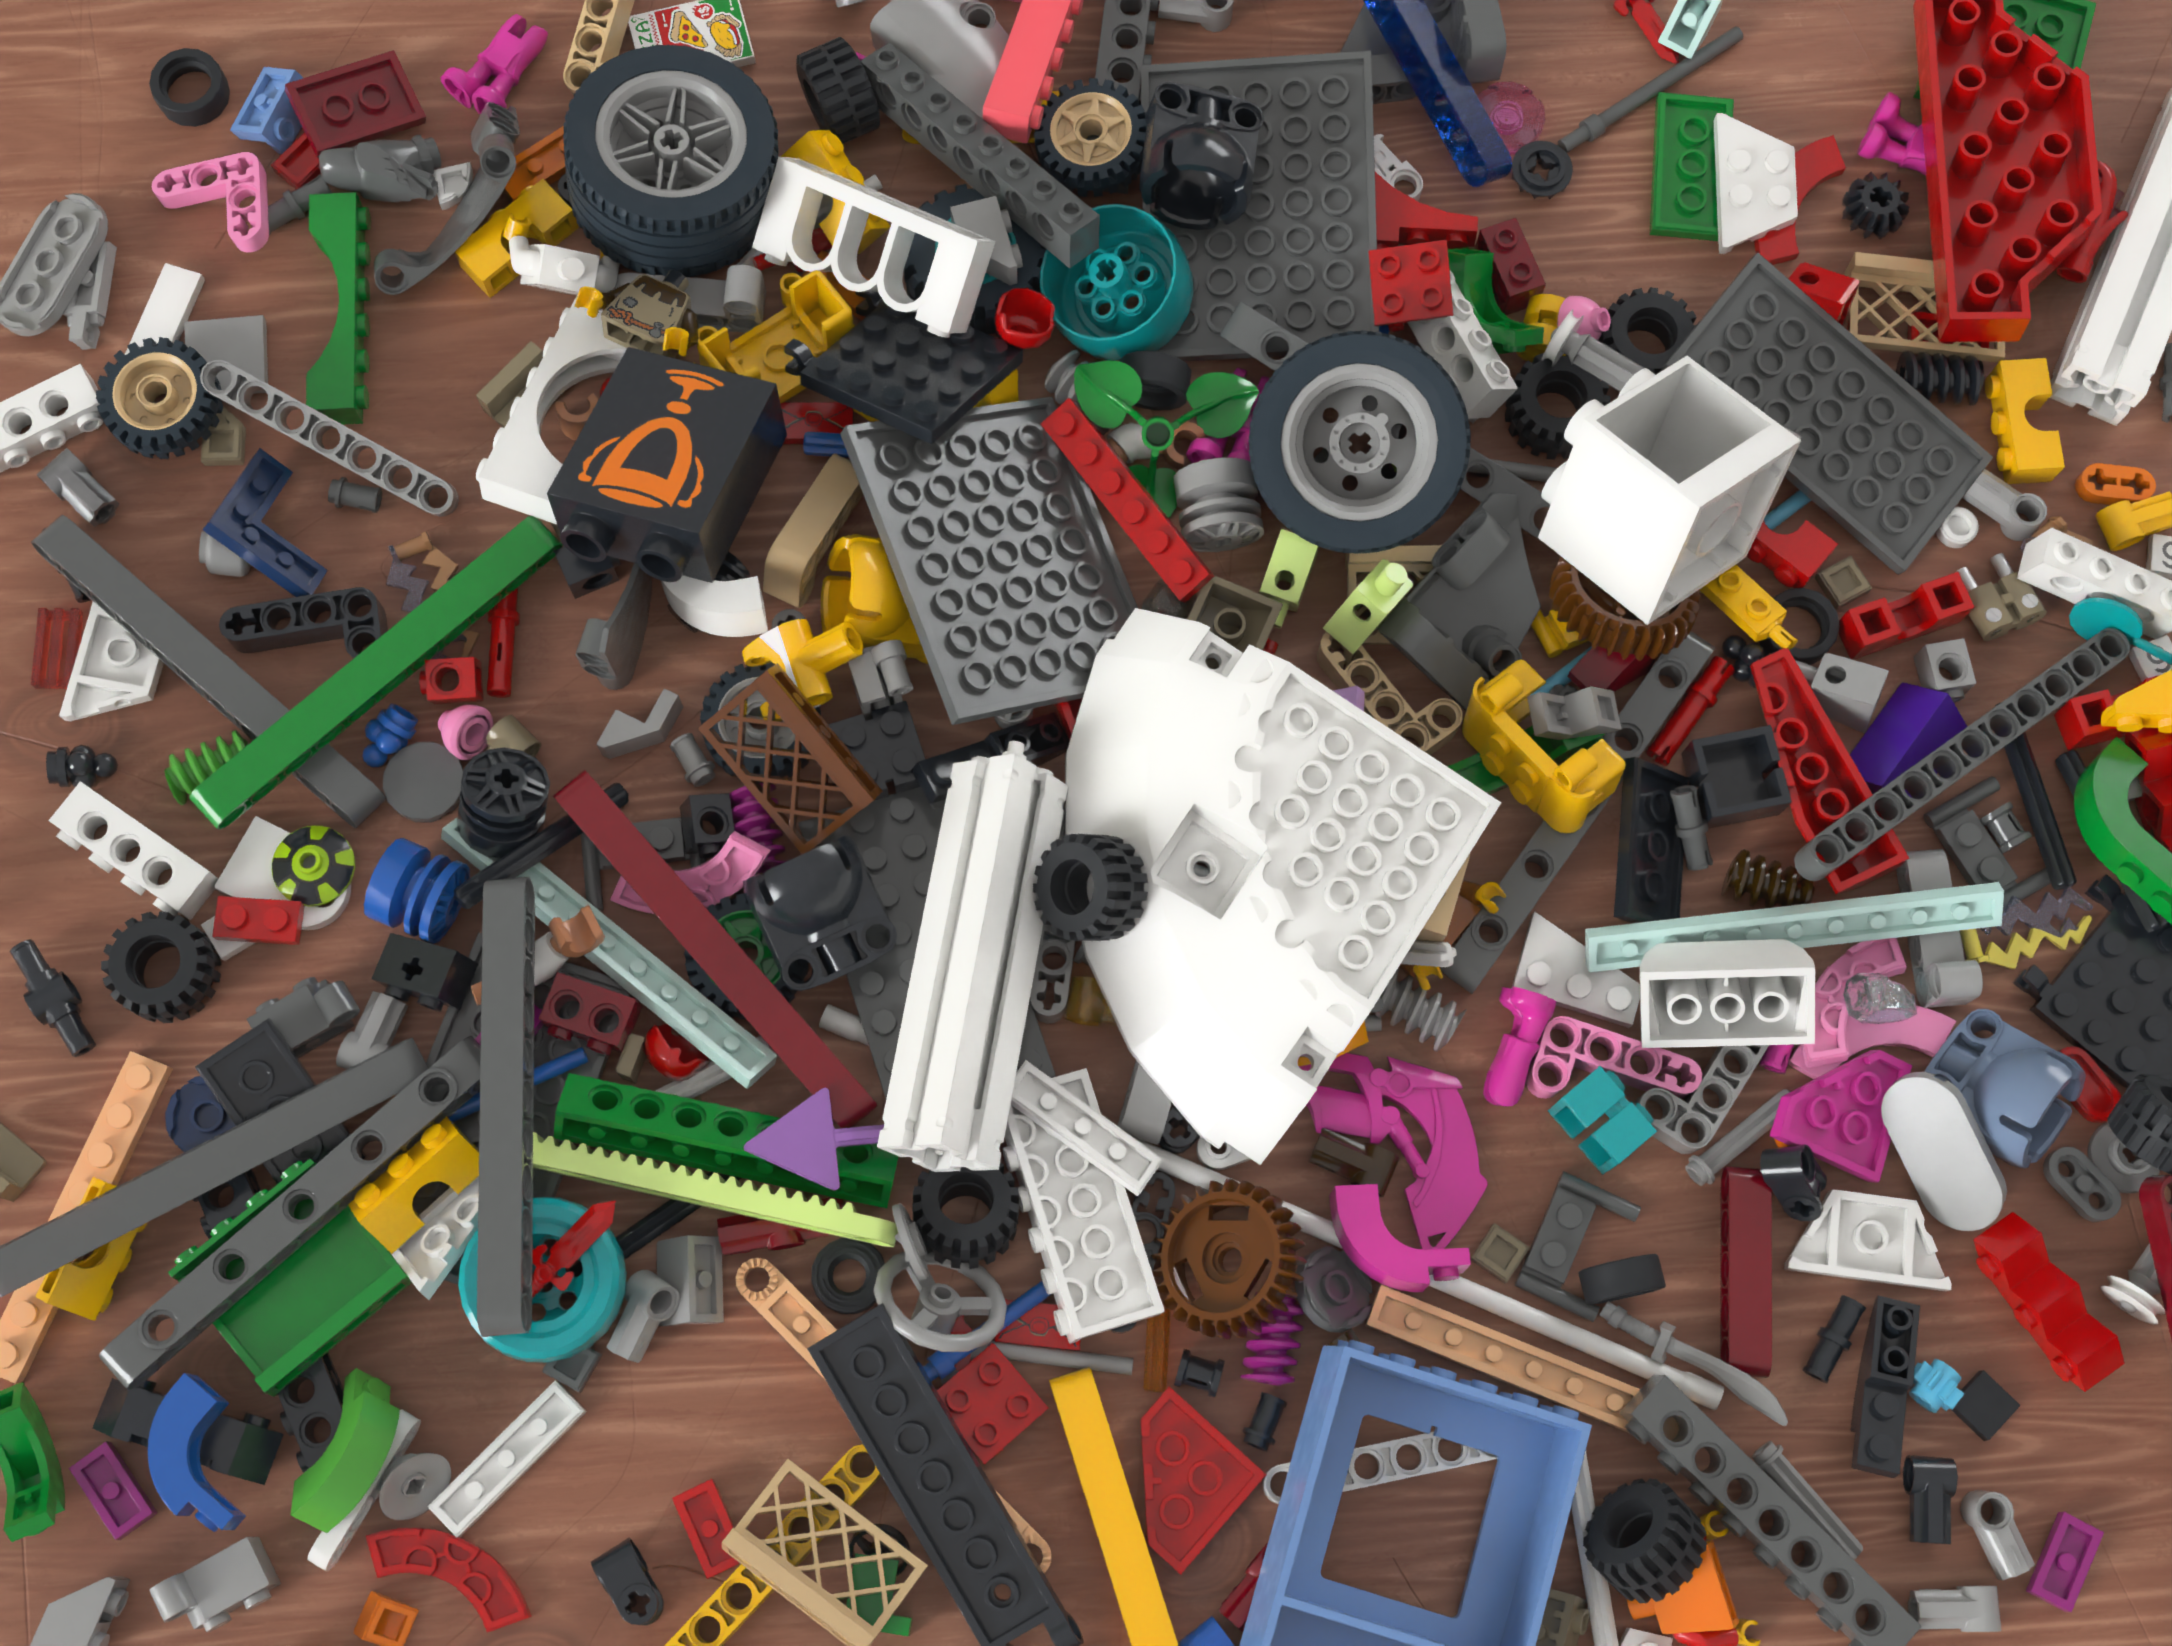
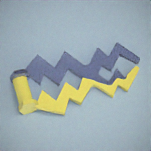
(2038, 925)

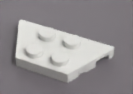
(1752, 182)
(109, 670)
(1869, 1241)

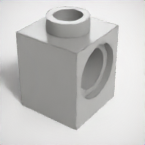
(1951, 656)

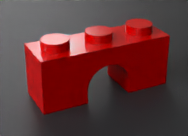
(1792, 556)
(1924, 611)
(2081, 719)

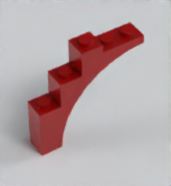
(1411, 222)

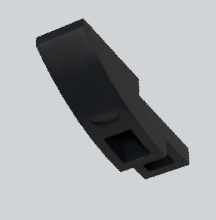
(1042, 739)
(1882, 1386)

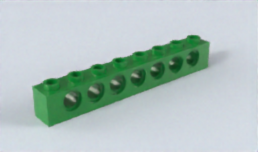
(703, 1138)

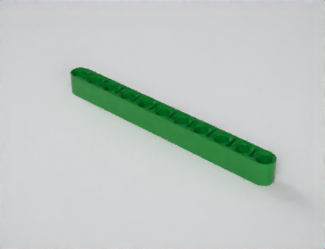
(374, 673)

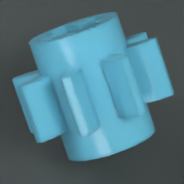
(1936, 1386)

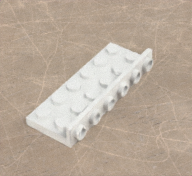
(1080, 1227)

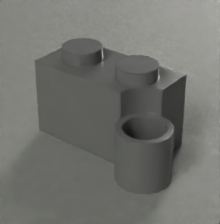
(310, 1014)

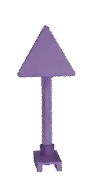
(808, 1141)

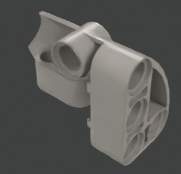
(946, 43)

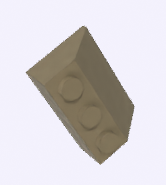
(1235, 615)

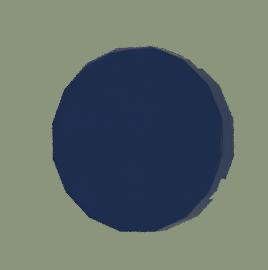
(195, 1115)

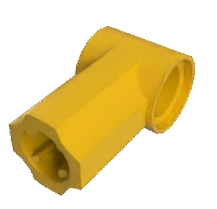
(2131, 522)

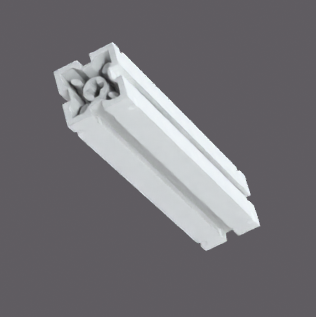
(2129, 297)
(973, 966)

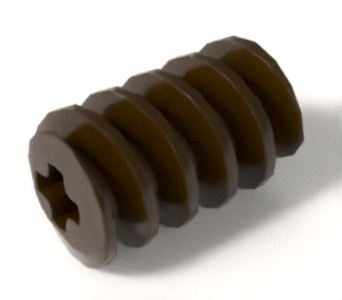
(1766, 882)

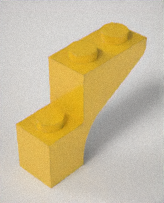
(2143, 707)

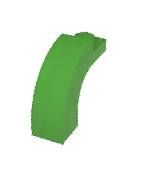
(353, 1457)

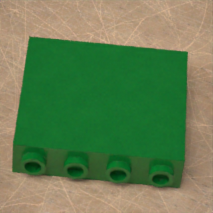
(309, 1298)

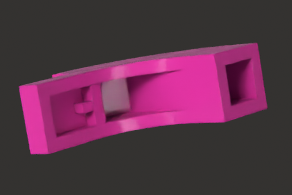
(1380, 1255)

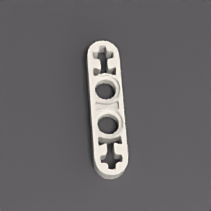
(331, 1545)

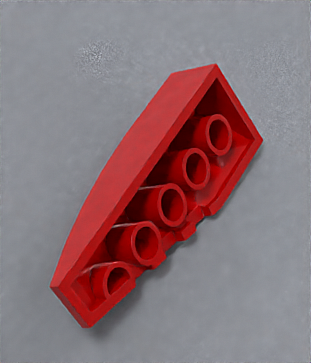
(1818, 769)

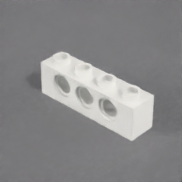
(1467, 356)
(39, 409)
(2084, 572)
(87, 810)

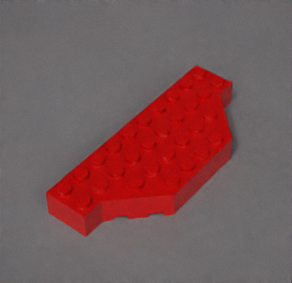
(2003, 164)

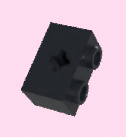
(424, 972)

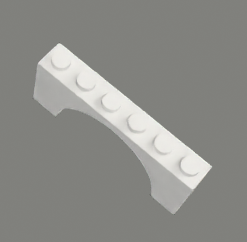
(520, 464)

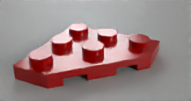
(1189, 1479)

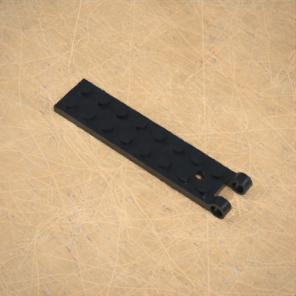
(939, 1482)

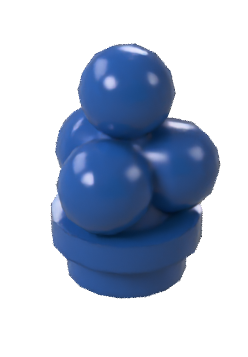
(389, 733)

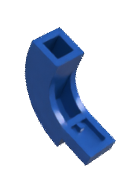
(175, 1454)

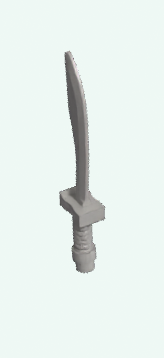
(1737, 1381)

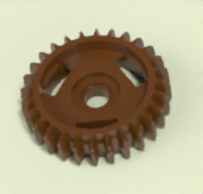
(1612, 625)
(1204, 1243)

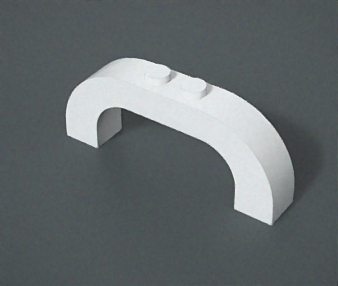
(719, 607)

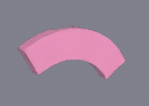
(711, 880)
(1831, 1013)
(1921, 1032)

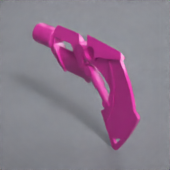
(1450, 1179)

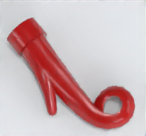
(2079, 264)

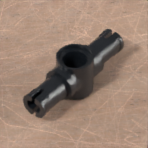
(52, 998)

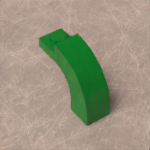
(1474, 278)
(28, 1466)

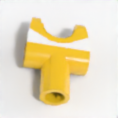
(805, 657)

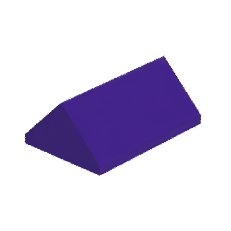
(1904, 733)

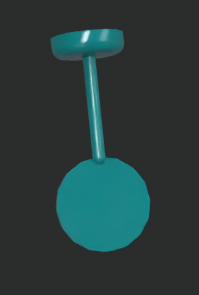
(2097, 614)

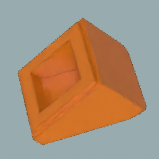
(385, 1621)

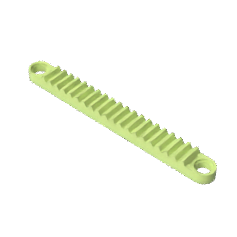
(710, 1192)

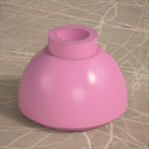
(1595, 318)
(465, 730)

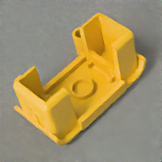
(811, 314)
(1555, 792)

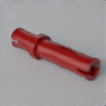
(501, 653)
(1699, 698)

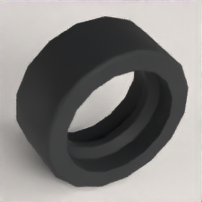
(182, 62)
(1162, 379)
(1823, 612)
(1622, 1279)

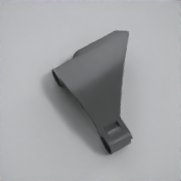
(494, 143)
(614, 646)

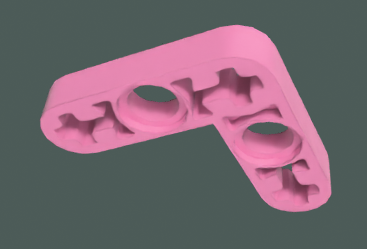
(244, 180)

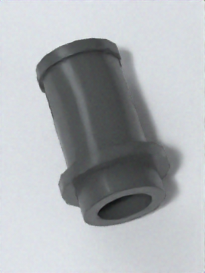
(354, 495)

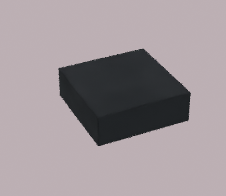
(1985, 1405)

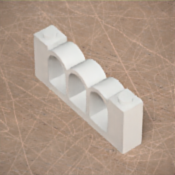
(787, 237)

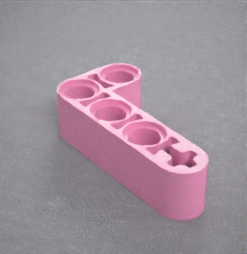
(1619, 1048)

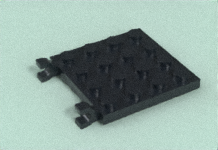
(904, 372)
(2113, 992)

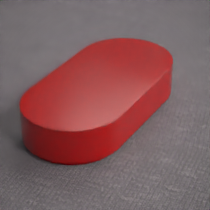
(2099, 1093)

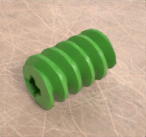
(186, 776)

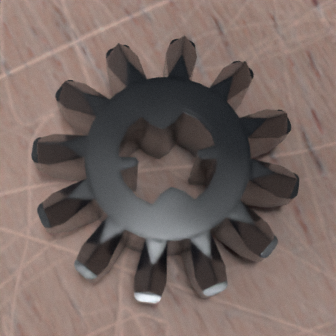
(1875, 205)

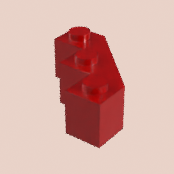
(2155, 781)
(2047, 1302)

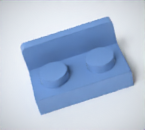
(268, 112)

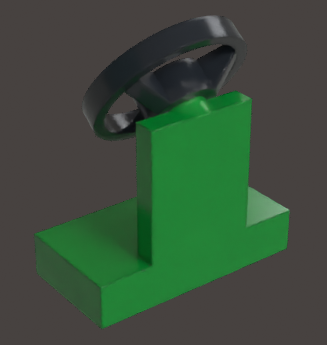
(866, 1576)

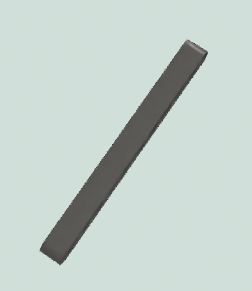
(198, 661)
(2007, 721)
(506, 1109)
(208, 1165)

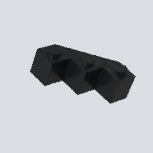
(229, 1446)

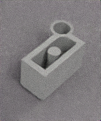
(218, 1586)

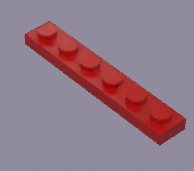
(1127, 500)

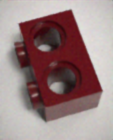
(1514, 266)
(594, 1005)

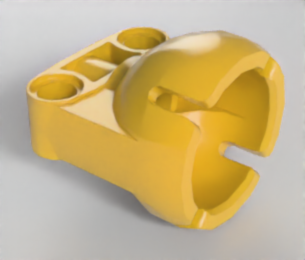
(868, 597)

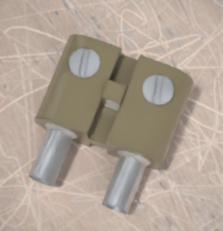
(2003, 604)

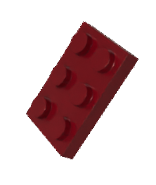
(355, 103)

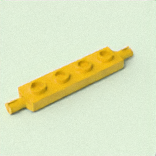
(1749, 606)

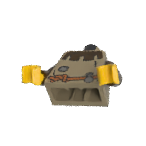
(646, 314)

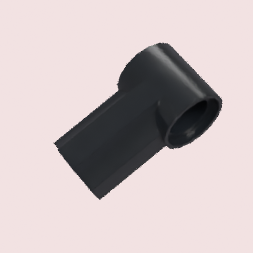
(1931, 1486)

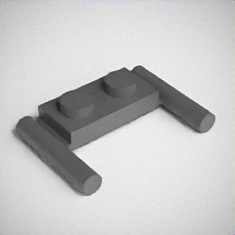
(664, 837)
(1973, 847)
(1561, 1237)

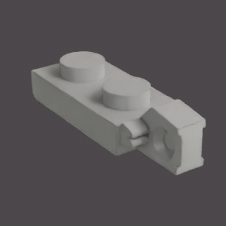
(90, 300)

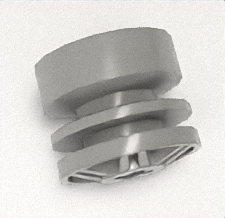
(1218, 504)

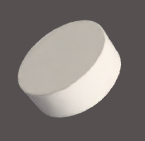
(1958, 528)

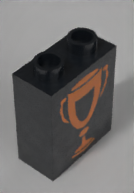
(667, 466)

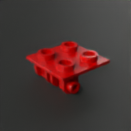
(1410, 283)
(990, 1403)

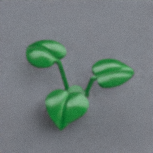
(1111, 389)

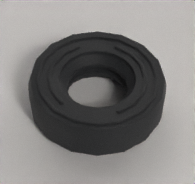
(823, 1270)

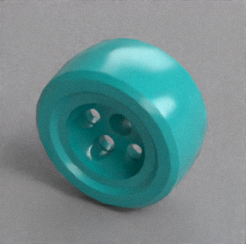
(1162, 297)
(597, 1289)

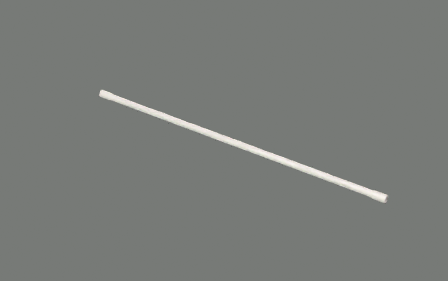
(1693, 1386)

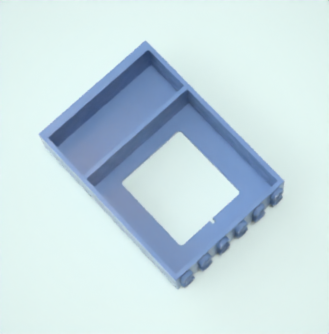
(1518, 1534)

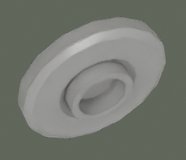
(911, 1240)

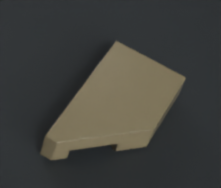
(226, 443)

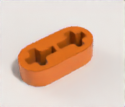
(2115, 484)

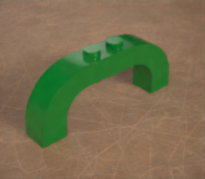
(2113, 831)

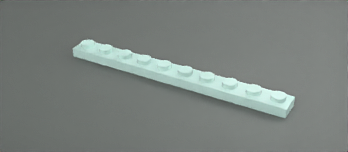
(1806, 923)
(643, 975)

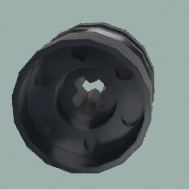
(502, 801)

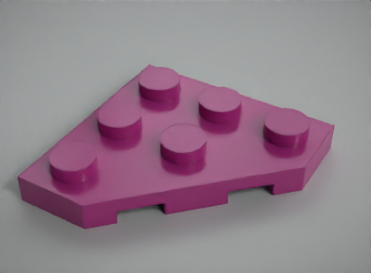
(1843, 1115)

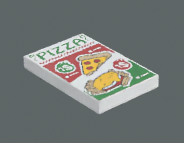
(699, 24)

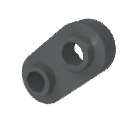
(2081, 1182)

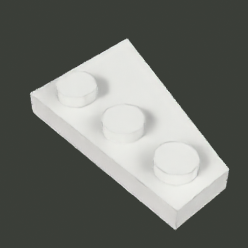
(1557, 968)
(442, 1240)

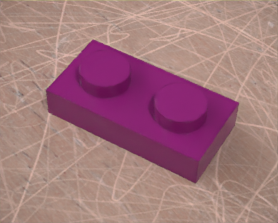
(113, 1490)
(2064, 1561)

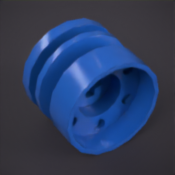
(415, 890)

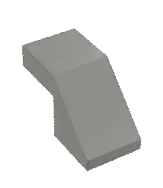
(1574, 715)
(628, 734)

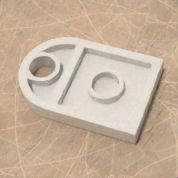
(250, 874)

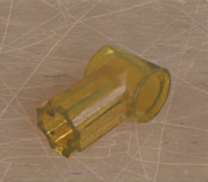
(1087, 1004)

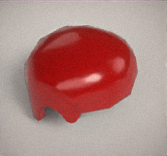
(1024, 318)
(673, 1054)

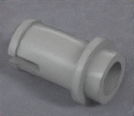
(696, 766)

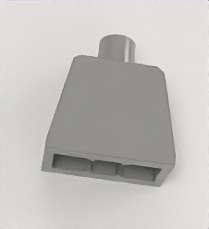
(1846, 689)

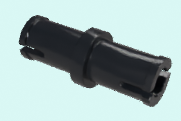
(1834, 1339)

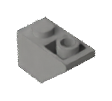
(989, 221)
(83, 1615)

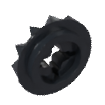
(1549, 157)

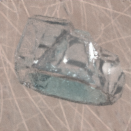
(1877, 999)

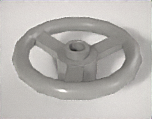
(941, 1305)

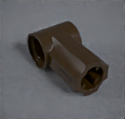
(1354, 1160)

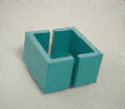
(1617, 1137)

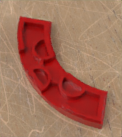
(1813, 166)
(456, 1562)

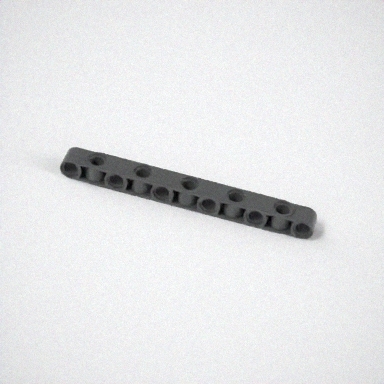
(1254, 331)
(1551, 848)
(277, 1233)

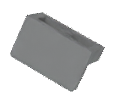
(695, 1270)

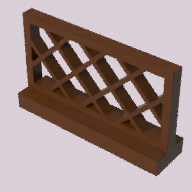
(816, 737)

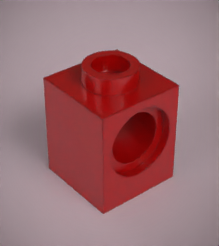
(470, 680)

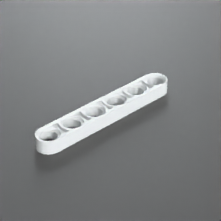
(1388, 1467)

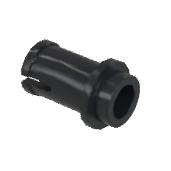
(1264, 1422)

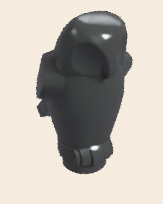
(384, 169)

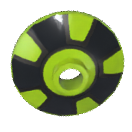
(324, 880)

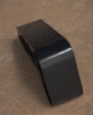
(303, 625)

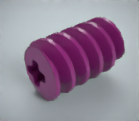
(754, 823)
(1273, 1346)

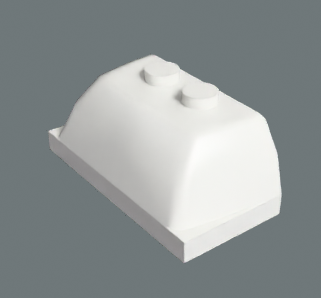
(1727, 994)

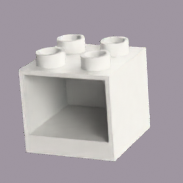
(1664, 486)

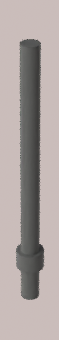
(1595, 125)

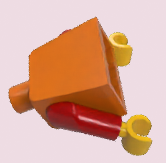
(1703, 1607)

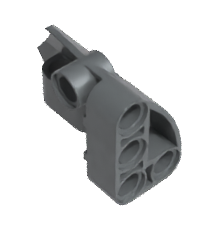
(1469, 27)
(1469, 602)

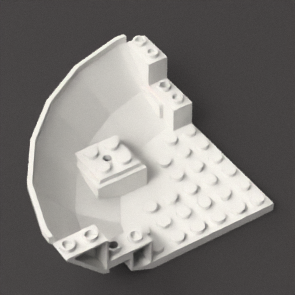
(1317, 851)

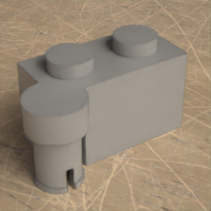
(880, 676)

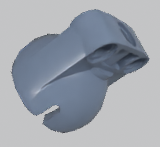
(2009, 1085)

